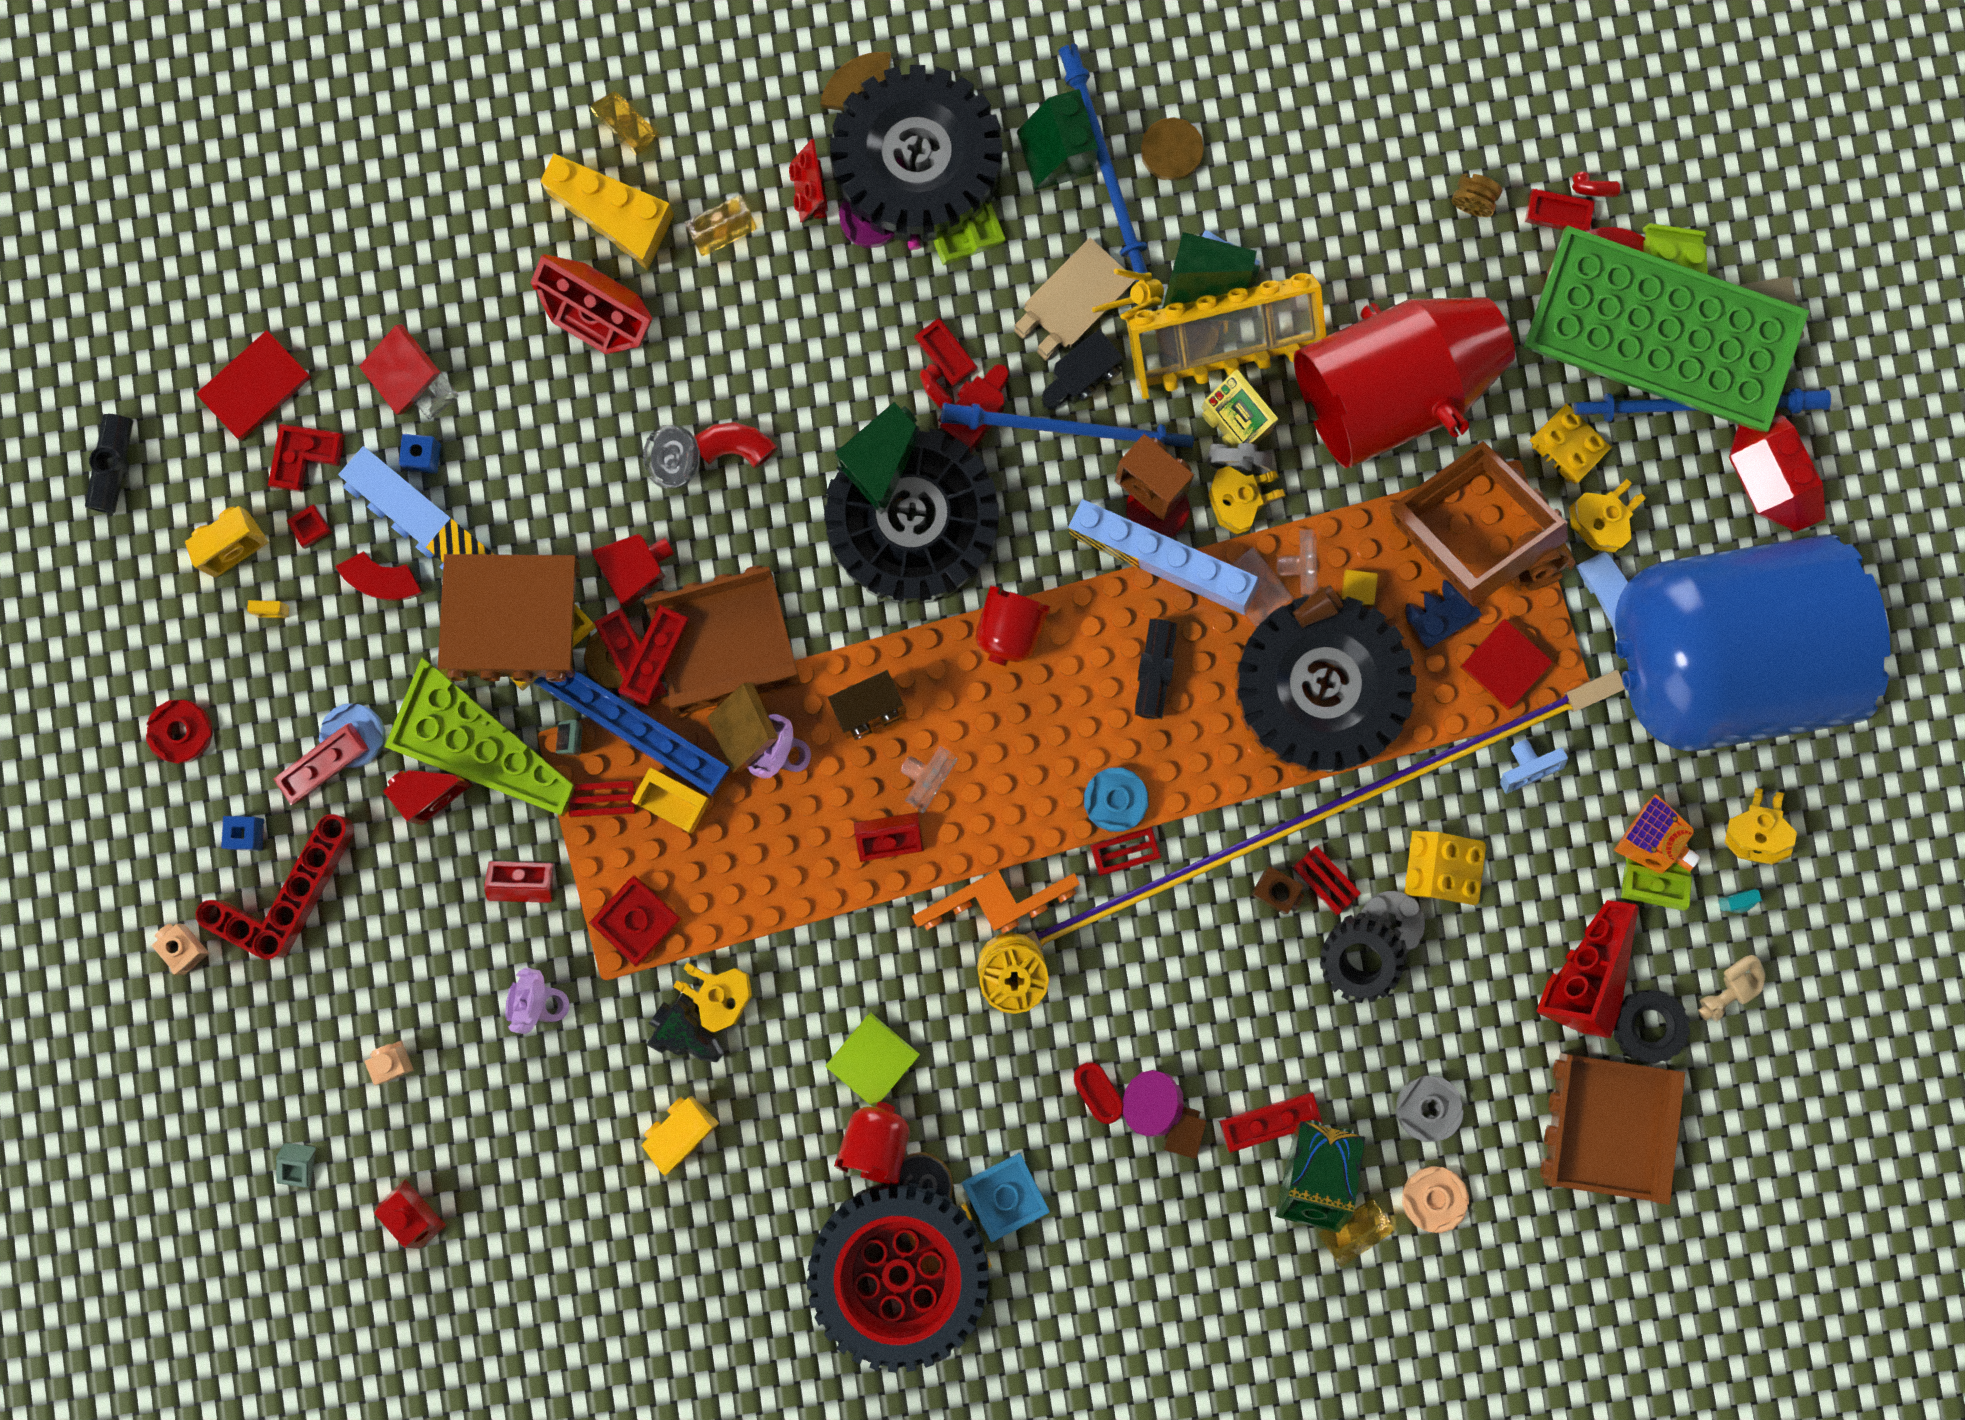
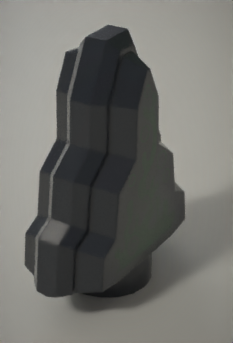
(681, 1032)

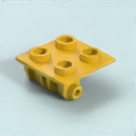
(1570, 444)

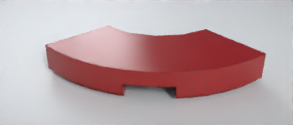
(379, 581)

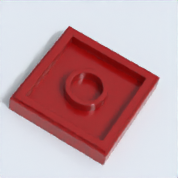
(399, 369)
(1506, 664)
(635, 920)

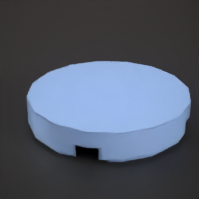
(365, 722)

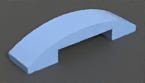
(1604, 580)

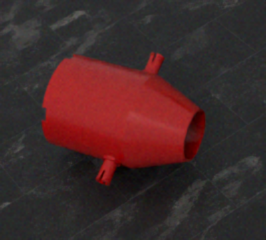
(1402, 373)

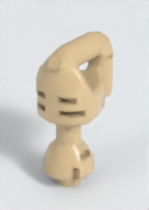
(1739, 985)

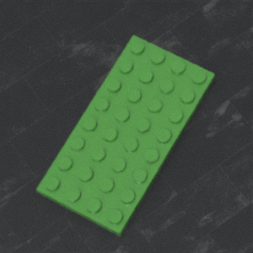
(1666, 329)

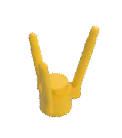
(1145, 293)

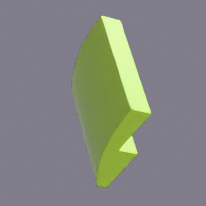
(972, 239)
(872, 1060)

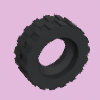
(1676, 1030)

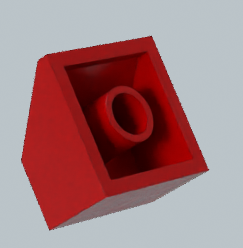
(423, 794)

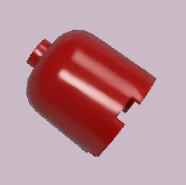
(1010, 626)
(875, 1144)

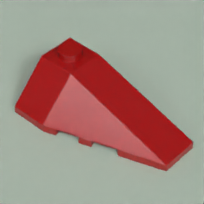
(1593, 980)

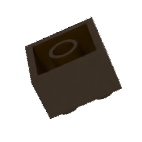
(867, 705)

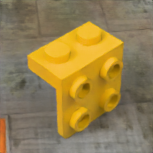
(1445, 867)

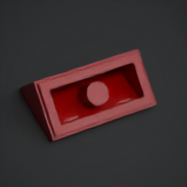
(888, 837)
(519, 881)

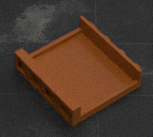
(507, 616)
(730, 639)
(1613, 1128)

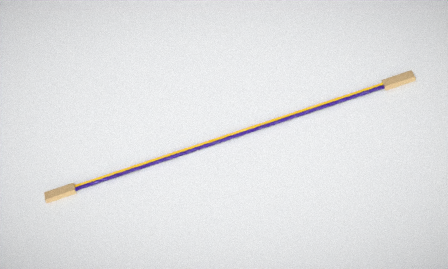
(1577, 699)

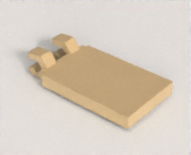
(1067, 298)

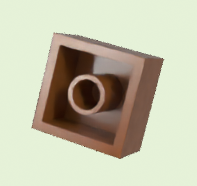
(1154, 476)

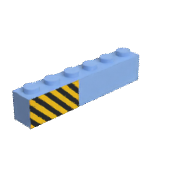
(407, 508)
(1163, 557)

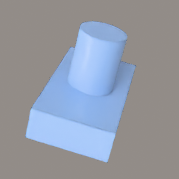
(1531, 767)

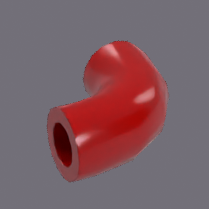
(735, 439)

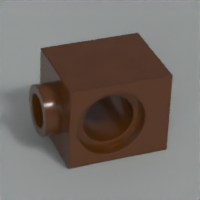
(1264, 887)
(1186, 1135)

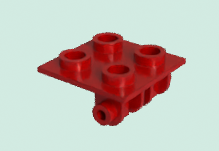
(808, 181)

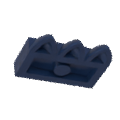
(1441, 616)

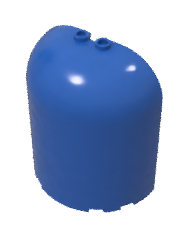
(1753, 643)

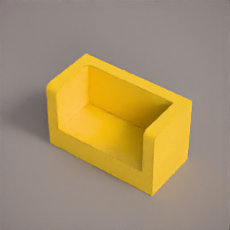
(671, 800)

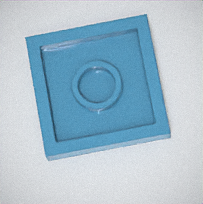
(1005, 1197)

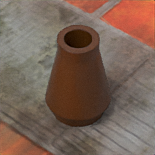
(1319, 606)

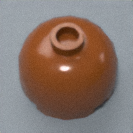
(1545, 570)

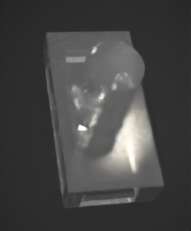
(1302, 564)
(927, 777)

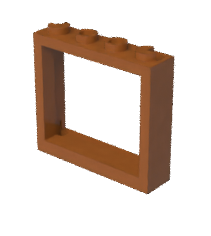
(1480, 458)

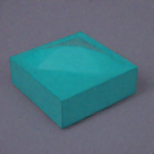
(1740, 901)

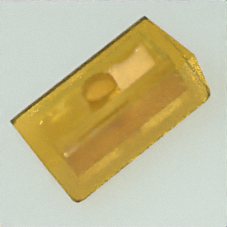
(624, 122)
(720, 225)
(1361, 1232)

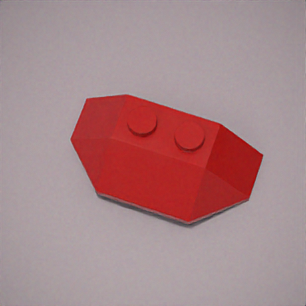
(590, 304)
(1778, 474)

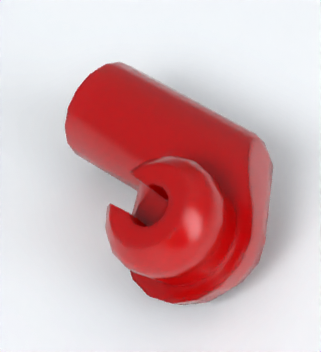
(1584, 186)
(932, 388)

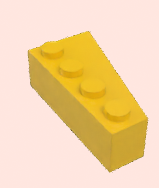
(613, 209)

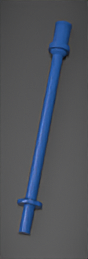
(1077, 78)
(1794, 401)
(976, 416)

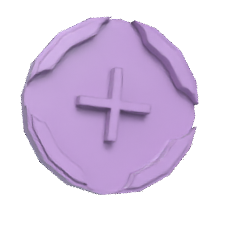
(777, 754)
(527, 1002)

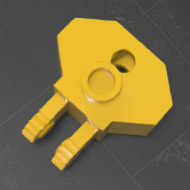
(1243, 496)
(1607, 516)
(1761, 831)
(714, 996)

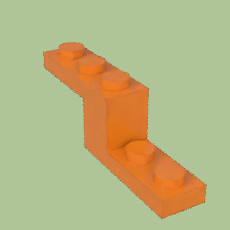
(996, 902)

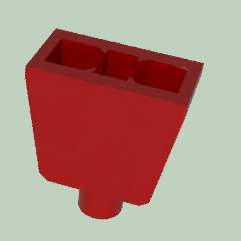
(632, 566)
(408, 1217)

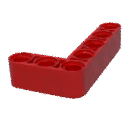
(288, 896)

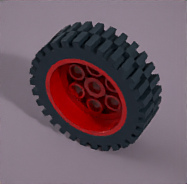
(858, 1317)

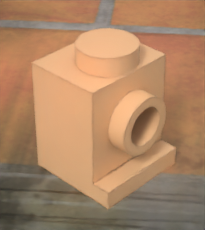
(189, 951)
(388, 1063)

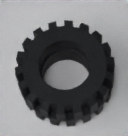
(1348, 978)

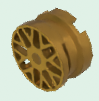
(1477, 195)

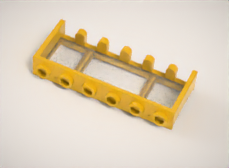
(1225, 331)

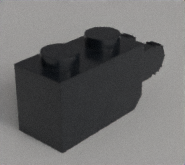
(1082, 371)

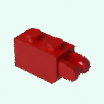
(989, 397)

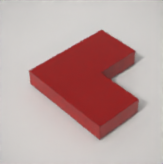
(297, 447)

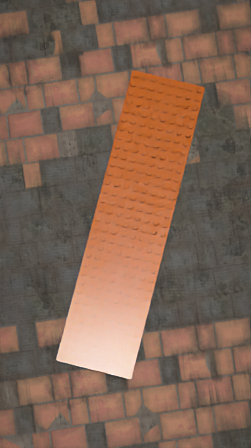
(1033, 733)

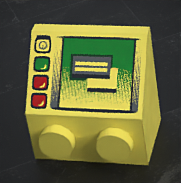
(1238, 412)

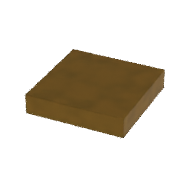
(742, 727)

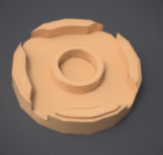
(1435, 1199)

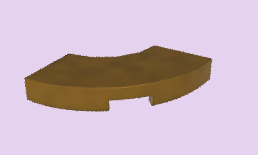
(851, 75)

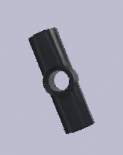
(103, 483)
(1155, 669)

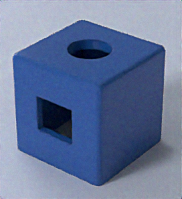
(429, 458)
(232, 831)

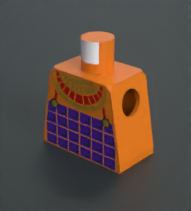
(1658, 838)

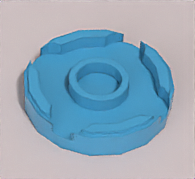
(1116, 799)

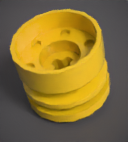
(1010, 954)

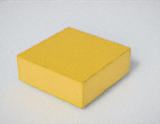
(1360, 586)
(268, 609)

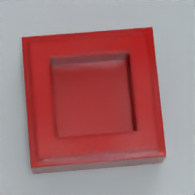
(309, 526)

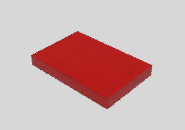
(253, 385)

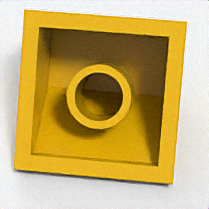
(225, 541)
(679, 1134)

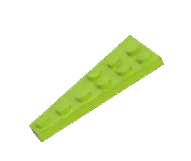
(459, 736)

